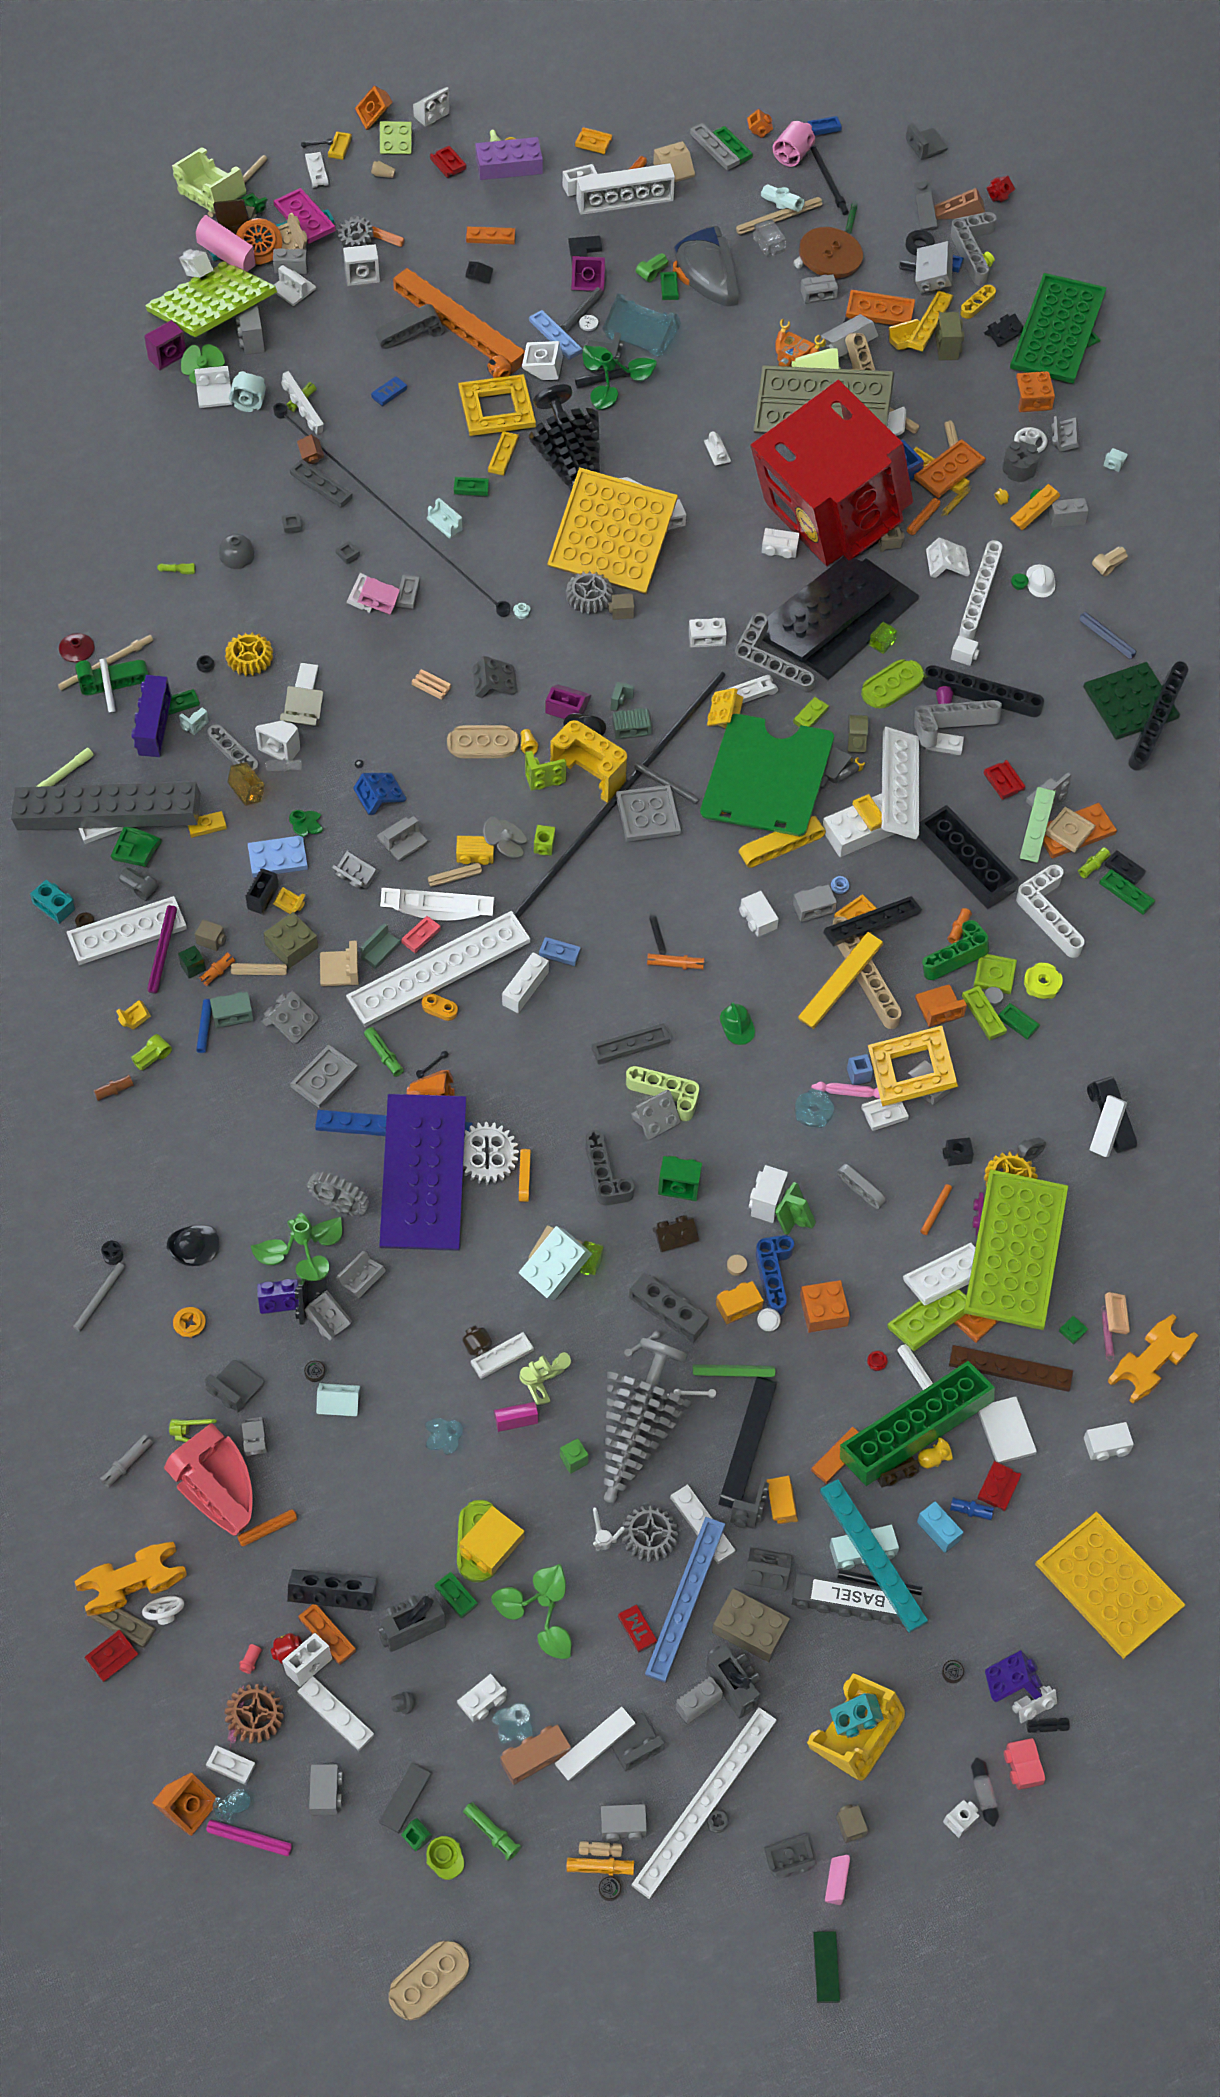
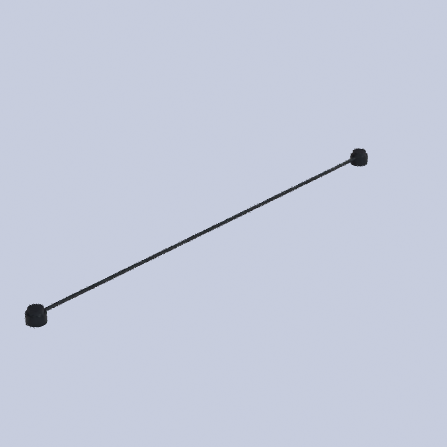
(502, 607)

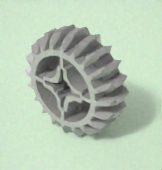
(589, 592)
(658, 1533)

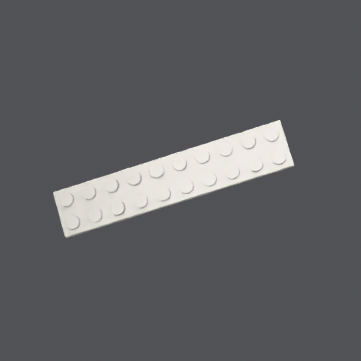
(438, 968)

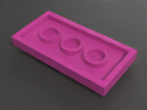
(311, 218)

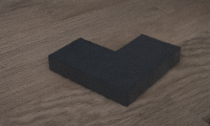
(582, 245)

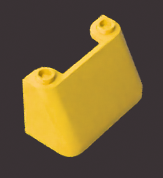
(860, 1753)

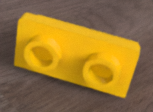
(901, 333)

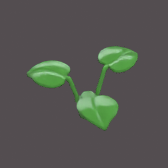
(316, 1268)
(551, 1586)

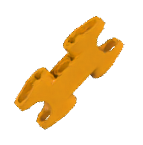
(1143, 1369)
(116, 1584)

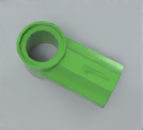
(649, 269)

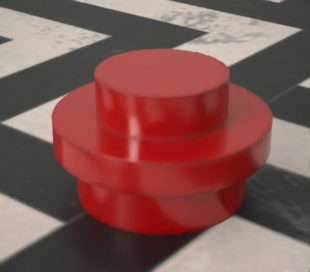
(877, 1360)

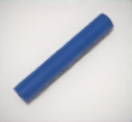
(204, 1026)

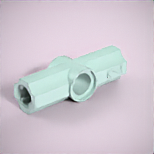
(782, 198)

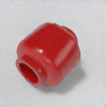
(284, 1646)

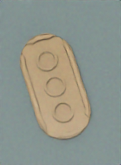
(482, 741)
(428, 1980)

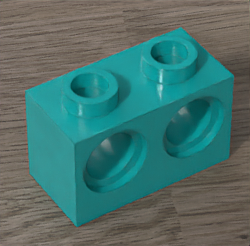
(50, 903)
(855, 1710)

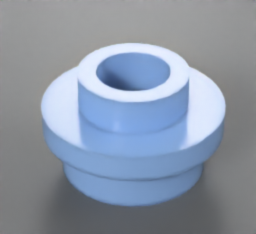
(840, 880)

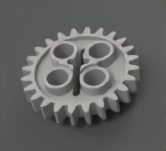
(326, 1187)

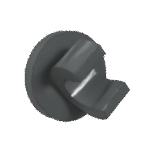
(406, 1702)

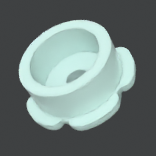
(521, 614)

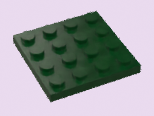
(1127, 699)

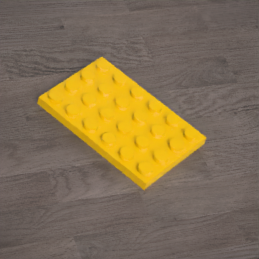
(1110, 1585)

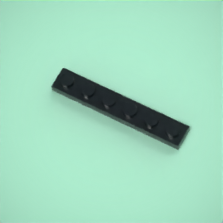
(872, 921)

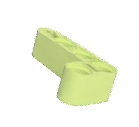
(664, 1081)

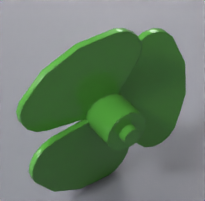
(193, 360)

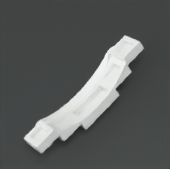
(437, 904)

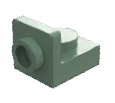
(621, 692)

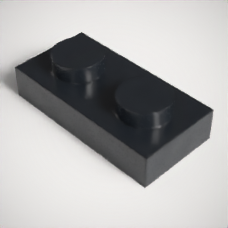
(1125, 867)

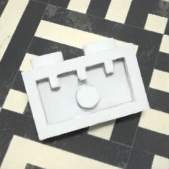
(482, 1698)

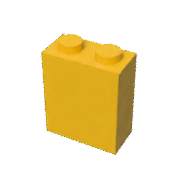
(491, 1541)

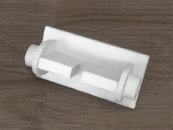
(716, 449)
(1029, 1709)

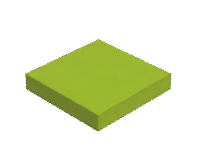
(995, 972)

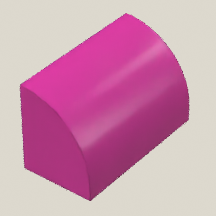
(516, 1416)

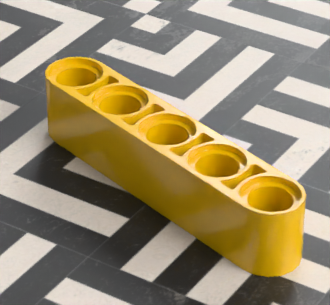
(779, 844)

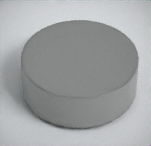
(994, 996)

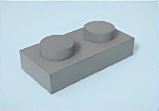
(408, 591)

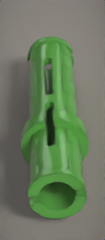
(387, 1057)

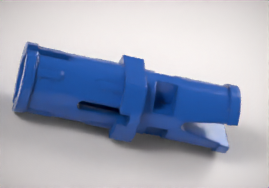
(971, 1508)

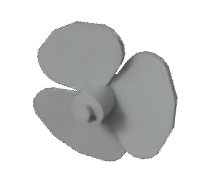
(502, 833)

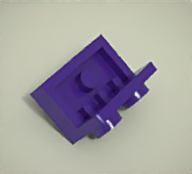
(277, 1296)

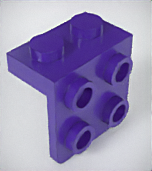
(1013, 1675)

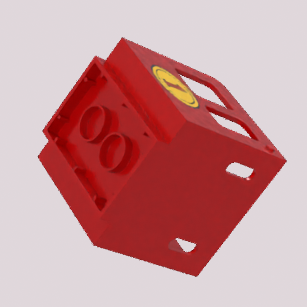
(845, 475)

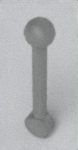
(628, 1352)

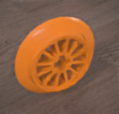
(266, 256)

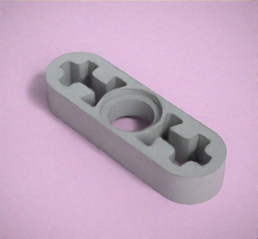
(861, 1186)

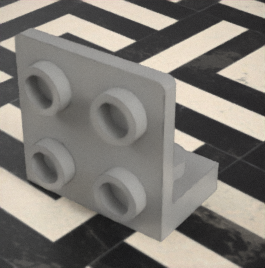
(1060, 787)

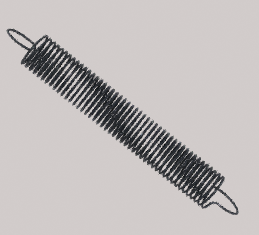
(661, 939)

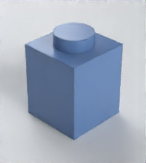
(859, 1069)

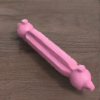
(847, 1089)

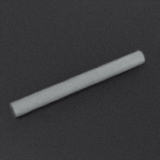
(99, 1296)

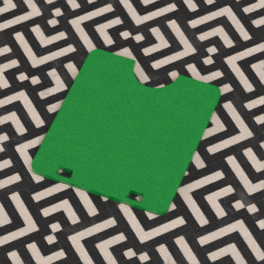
(766, 776)

